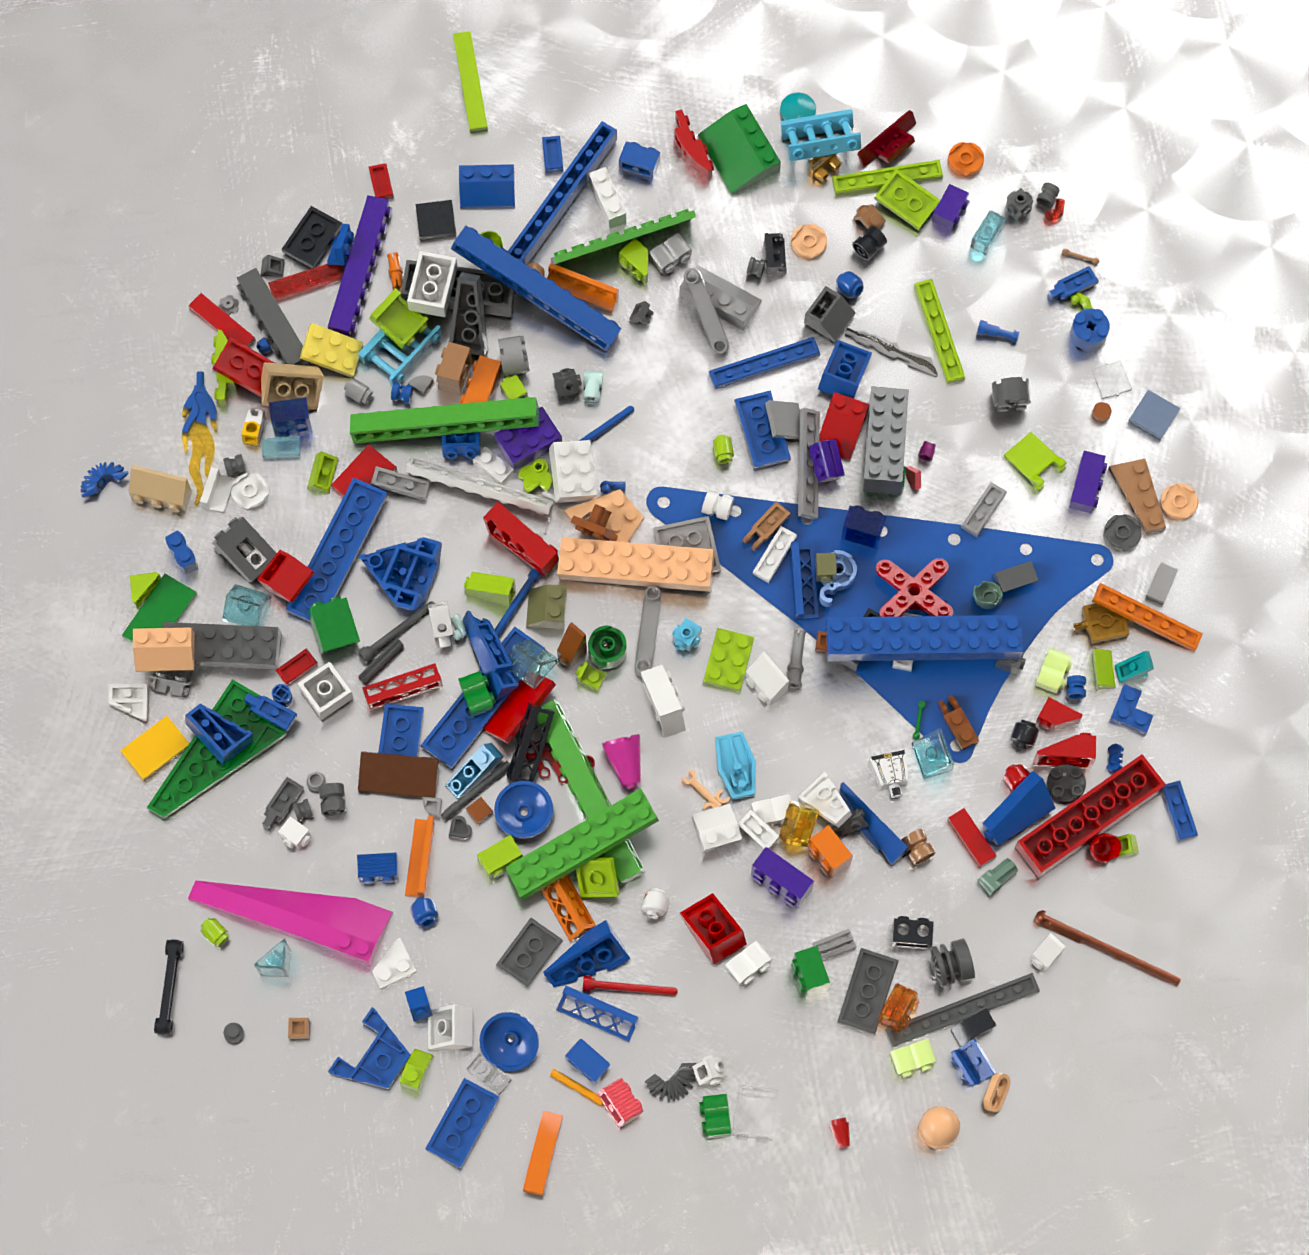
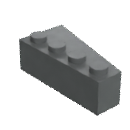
(468, 317)

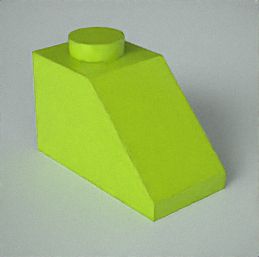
(416, 1070)

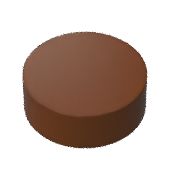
(1101, 411)

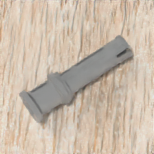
(795, 667)

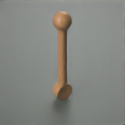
(1066, 252)

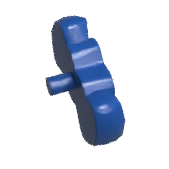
(1115, 757)

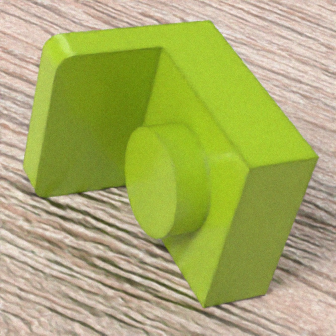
(590, 676)

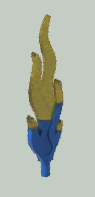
(200, 405)

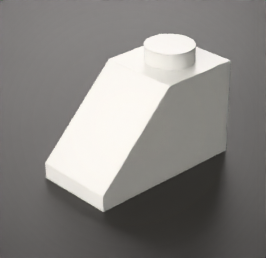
(1047, 953)

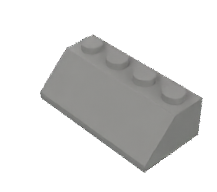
(730, 301)

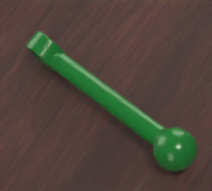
(921, 705)

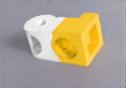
(253, 427)

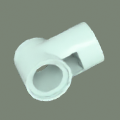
(593, 383)

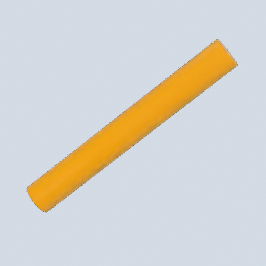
(576, 1086)

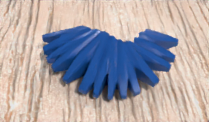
(100, 478)

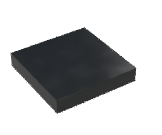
(435, 219)

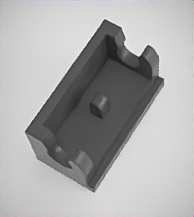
(1015, 576)

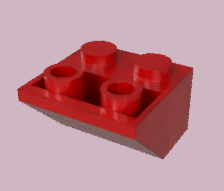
(285, 576)

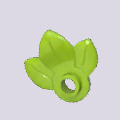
(534, 477)

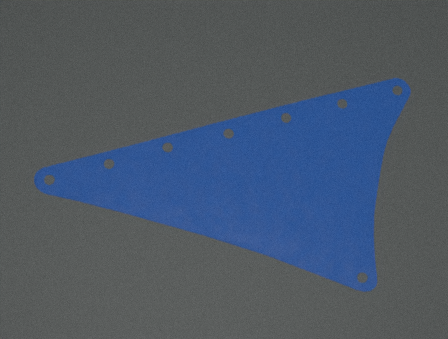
(911, 544)

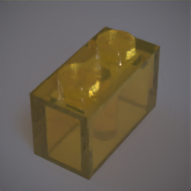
(798, 823)

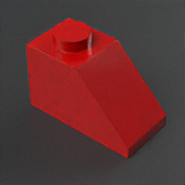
(1057, 715)

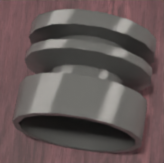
(949, 963)

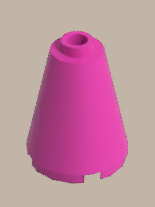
(625, 759)

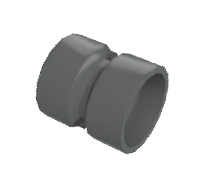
(332, 799)

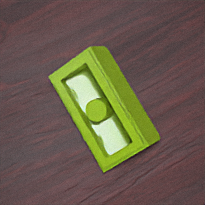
(322, 472)
(1103, 669)

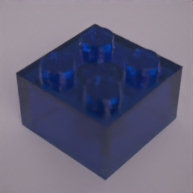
(290, 417)
(863, 526)

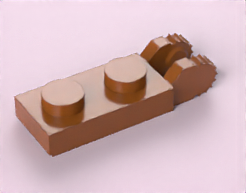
(958, 724)

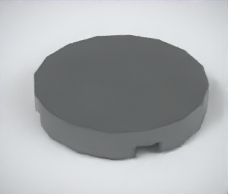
(1122, 532)

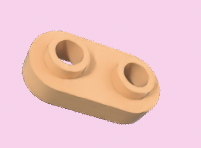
(996, 1092)

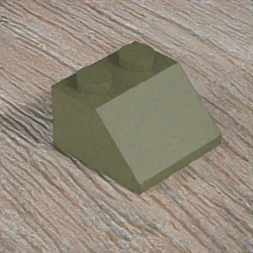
(547, 606)

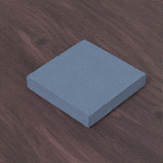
(1154, 414)

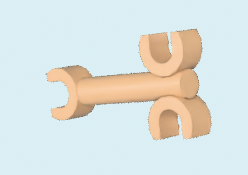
(713, 802)

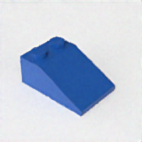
(844, 369)

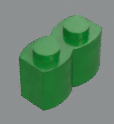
(476, 693)
(716, 1116)

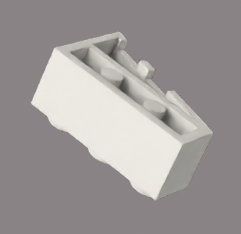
(664, 700)

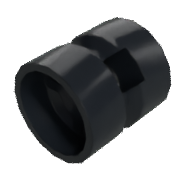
(871, 241)

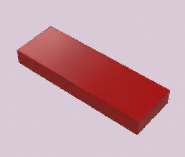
(972, 837)

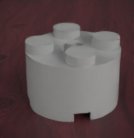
(513, 355)

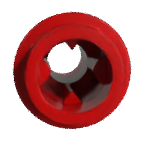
(840, 1131)

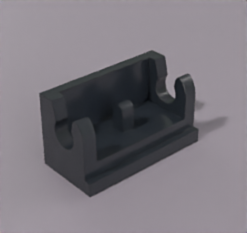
(775, 253)

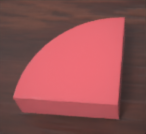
(914, 477)

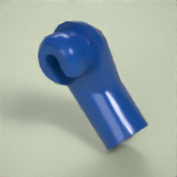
(607, 486)

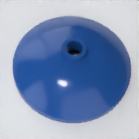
(520, 797)
(500, 1049)

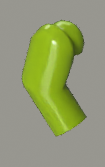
(1082, 300)

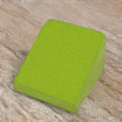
(1128, 844)

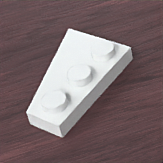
(827, 800)

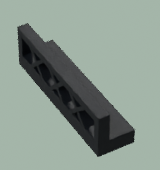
(524, 738)

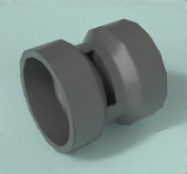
(1048, 194)
(233, 465)

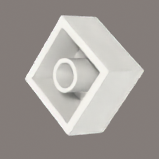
(325, 690)

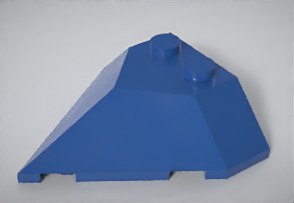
(406, 570)

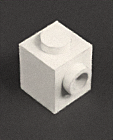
(294, 834)

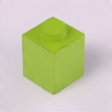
(513, 388)

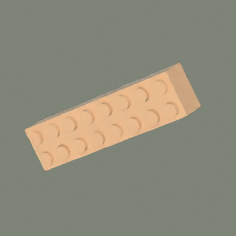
(636, 564)

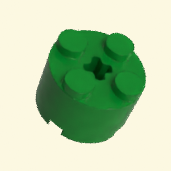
(604, 657)

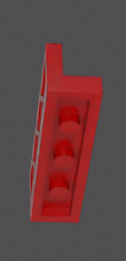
(404, 690)

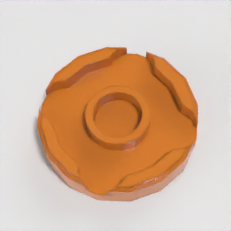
(965, 159)

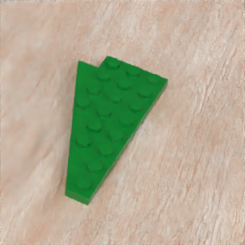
(199, 768)

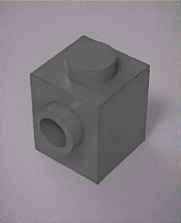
(1011, 665)

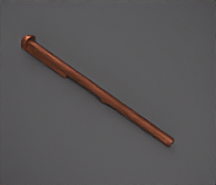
(1077, 935)

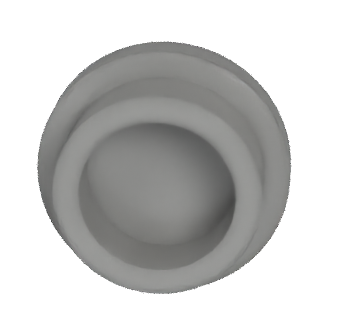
(315, 780)

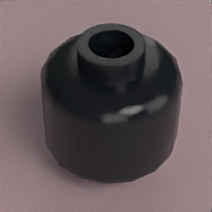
(1024, 734)

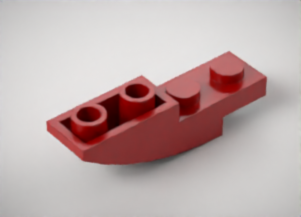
(692, 149)

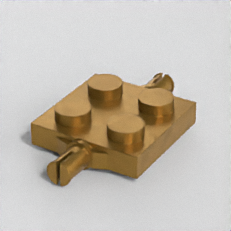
(1102, 624)

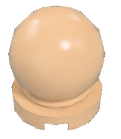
(939, 1127)

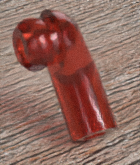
(1056, 213)

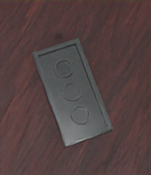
(867, 991)

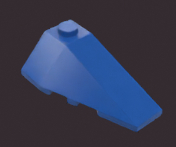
(592, 953)

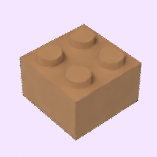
(453, 368)

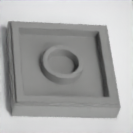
(784, 419)

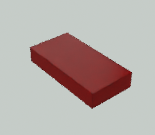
(381, 181)
(296, 667)

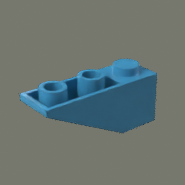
(474, 769)

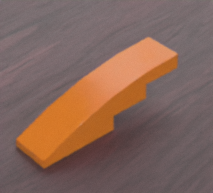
(542, 1153)

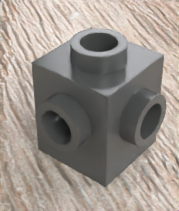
(1019, 203)
(566, 382)

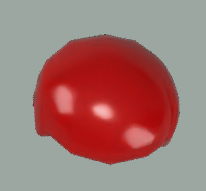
(1105, 847)

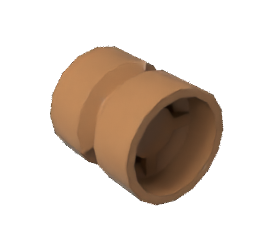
(919, 848)

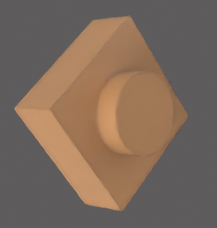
(298, 1028)

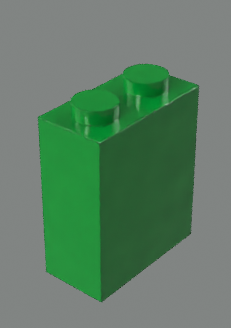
(333, 624)

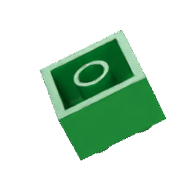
(810, 972)

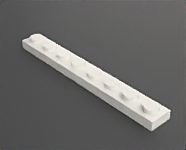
(476, 485)

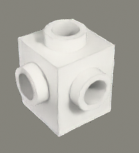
(710, 1070)

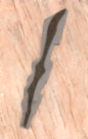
(892, 350)

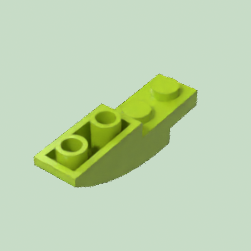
(225, 384)

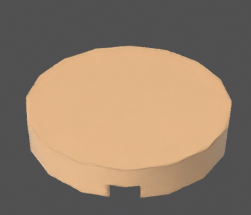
(809, 241)
(1179, 501)

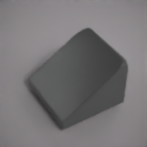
(272, 266)

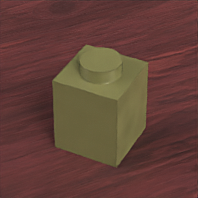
(826, 567)

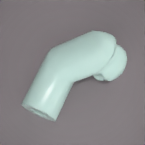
(460, 631)

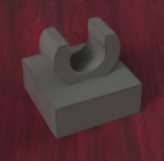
(640, 311)

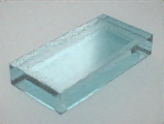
(281, 447)

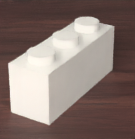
(607, 197)

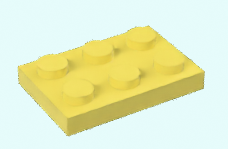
(331, 350)

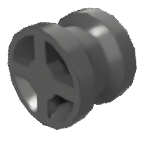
(756, 267)
(302, 810)

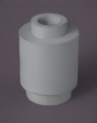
(358, 391)

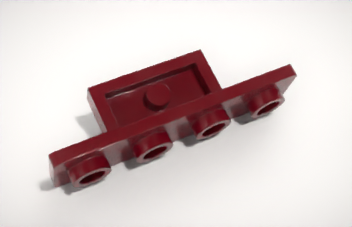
(890, 142)

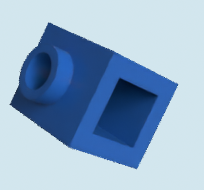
(418, 1003)

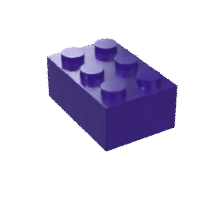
(527, 444)
(781, 878)

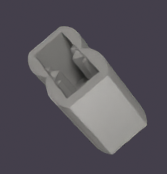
(670, 253)

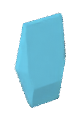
(736, 765)

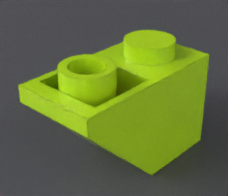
(635, 258)

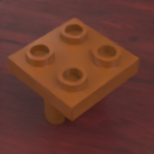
(595, 524)

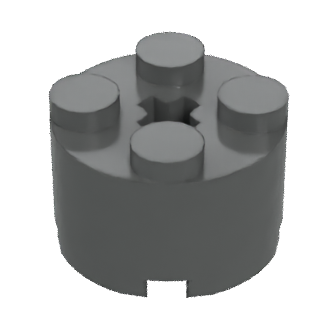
(1011, 393)

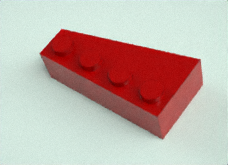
(520, 539)

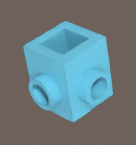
(687, 635)

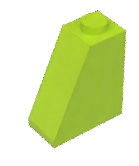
(491, 588)

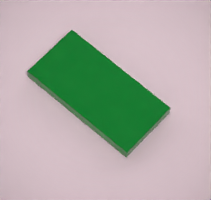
(164, 604)

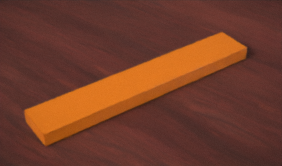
(1147, 617)

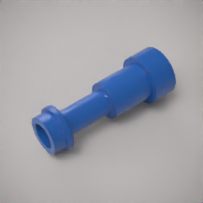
(993, 330)

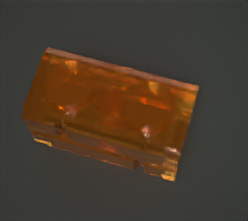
(898, 1008)

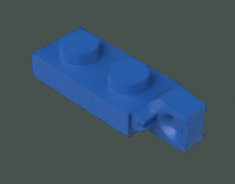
(1073, 284)
(271, 711)

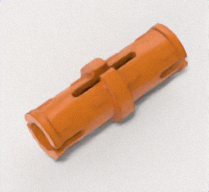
(395, 270)

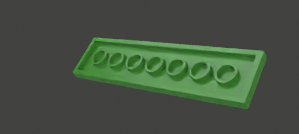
(616, 238)
(582, 844)

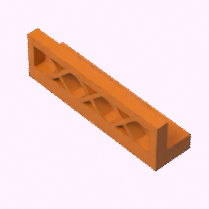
(584, 288)
(420, 857)
(576, 909)

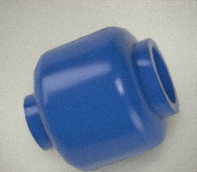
(849, 284)
(424, 912)

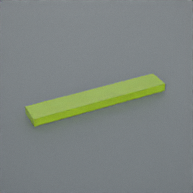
(470, 81)
(876, 178)
(939, 331)

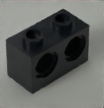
(912, 939)

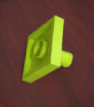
(598, 878)

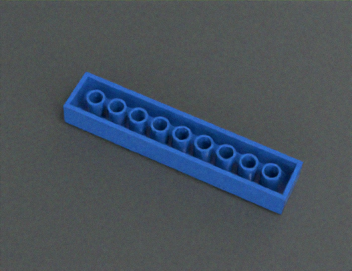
(924, 638)

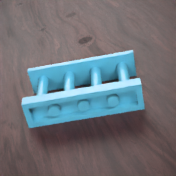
(819, 124)
(381, 340)

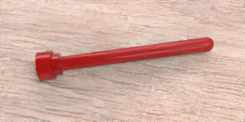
(590, 984)

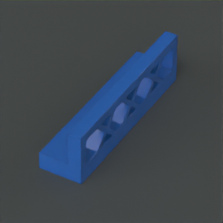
(798, 579)
(599, 1006)

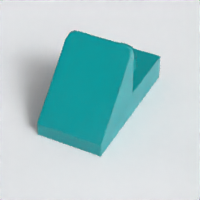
(1135, 667)

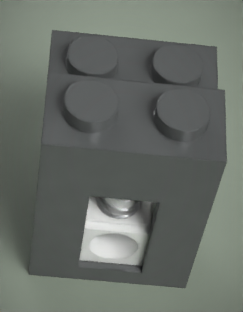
(228, 540)

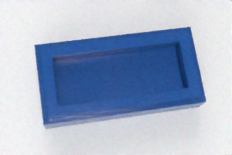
(552, 154)

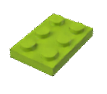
(907, 199)
(728, 659)

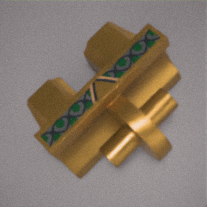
(819, 166)

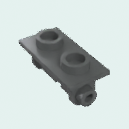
(852, 824)

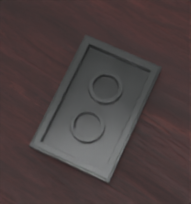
(529, 952)

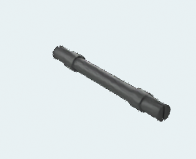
(456, 806)

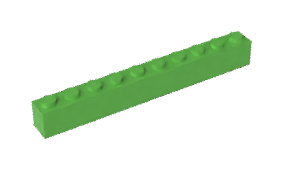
(444, 420)
(586, 786)

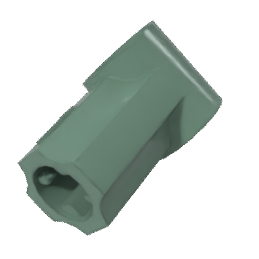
(993, 879)

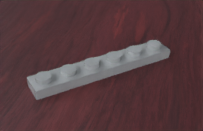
(807, 479)

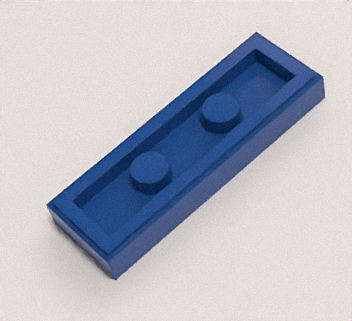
(1179, 811)

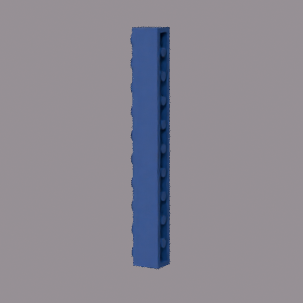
(564, 193)
(536, 288)

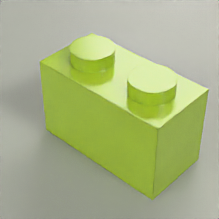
(499, 856)

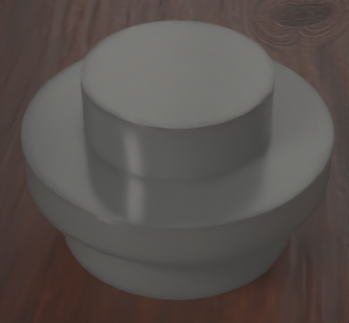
(233, 1032)

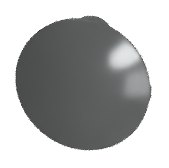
(1066, 782)

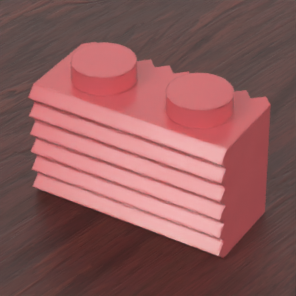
(620, 1102)

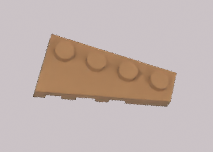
(1139, 490)

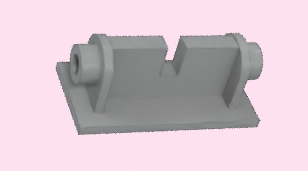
(177, 684)

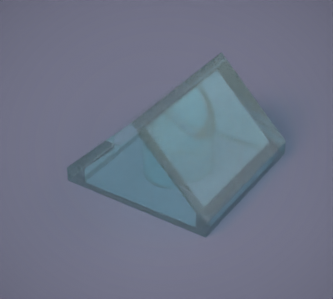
(245, 606)
(531, 662)
(933, 754)
(276, 961)

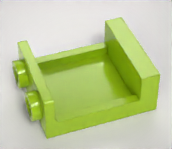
(397, 321)

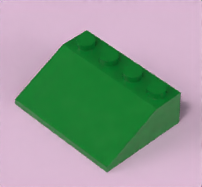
(740, 149)

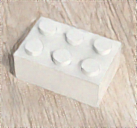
(432, 284)
(572, 471)

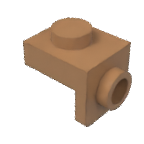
(869, 216)

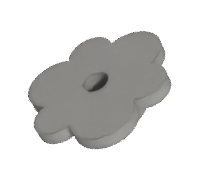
(232, 307)

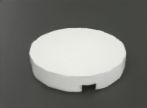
(250, 491)

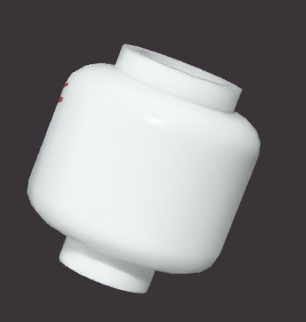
(655, 903)

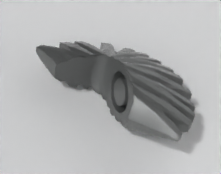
(675, 1083)

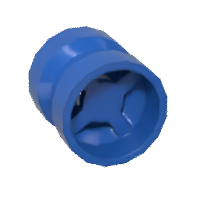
(401, 392)
(1076, 687)
(284, 698)

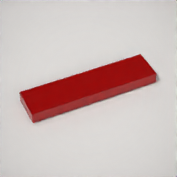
(220, 320)

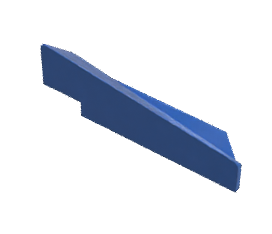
(491, 655)
(877, 832)

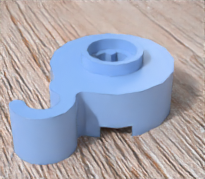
(843, 580)

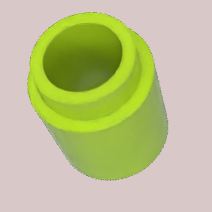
(723, 449)
(214, 931)

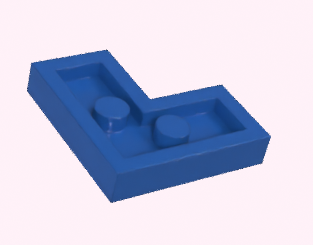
(1127, 713)

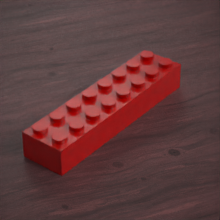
(1090, 815)

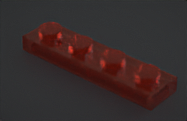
(305, 281)

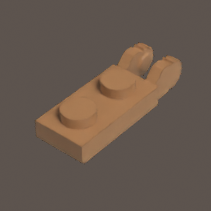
(767, 525)

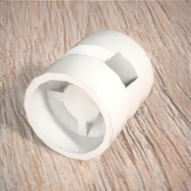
(716, 504)

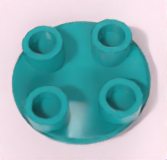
(797, 106)

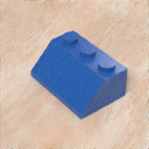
(487, 186)

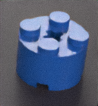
(1090, 329)

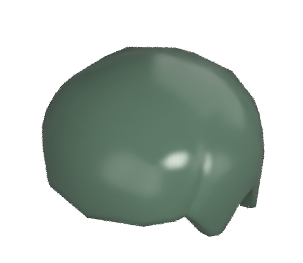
(987, 595)

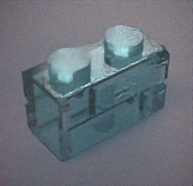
(988, 232)

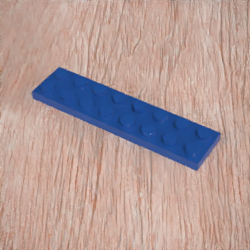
(339, 546)
(457, 727)

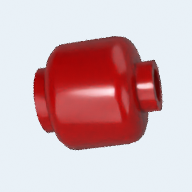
(1015, 775)

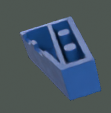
(218, 734)

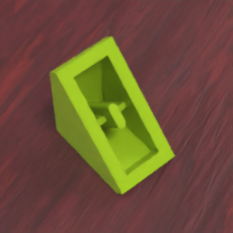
(142, 586)

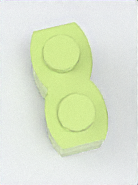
(1053, 670)
(913, 1058)

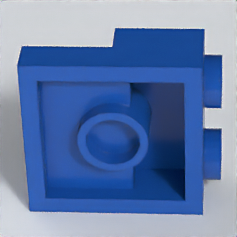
(461, 445)

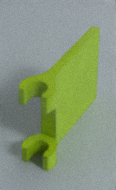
(1033, 459)

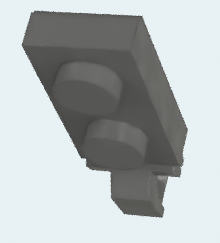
(281, 802)

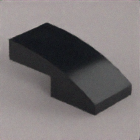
(973, 1027)

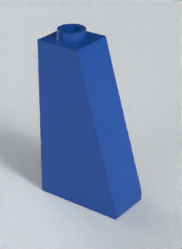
(1019, 810)

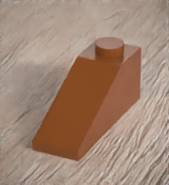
(572, 646)

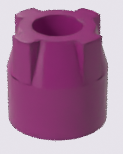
(927, 451)

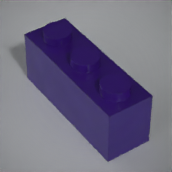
(1088, 482)

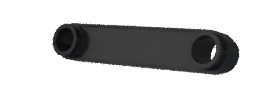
(163, 1024)

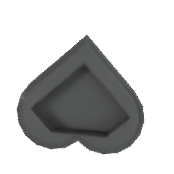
(460, 829)

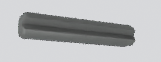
(381, 661)

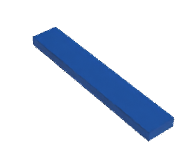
(764, 363)

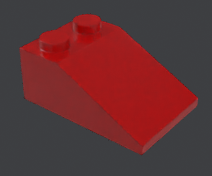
(844, 423)
(1075, 751)
(713, 928)

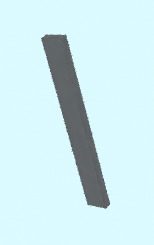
(964, 1009)

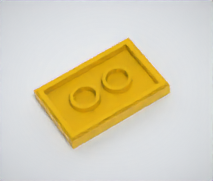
(155, 748)

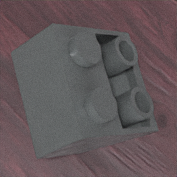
(829, 314)

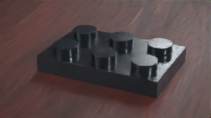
(312, 237)

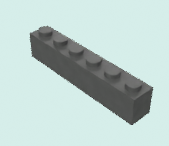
(271, 317)

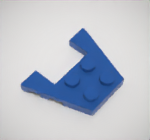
(382, 1059)

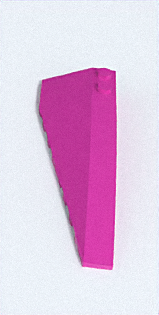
(325, 921)

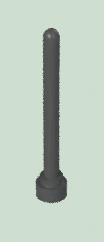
(367, 653)

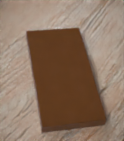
(398, 774)

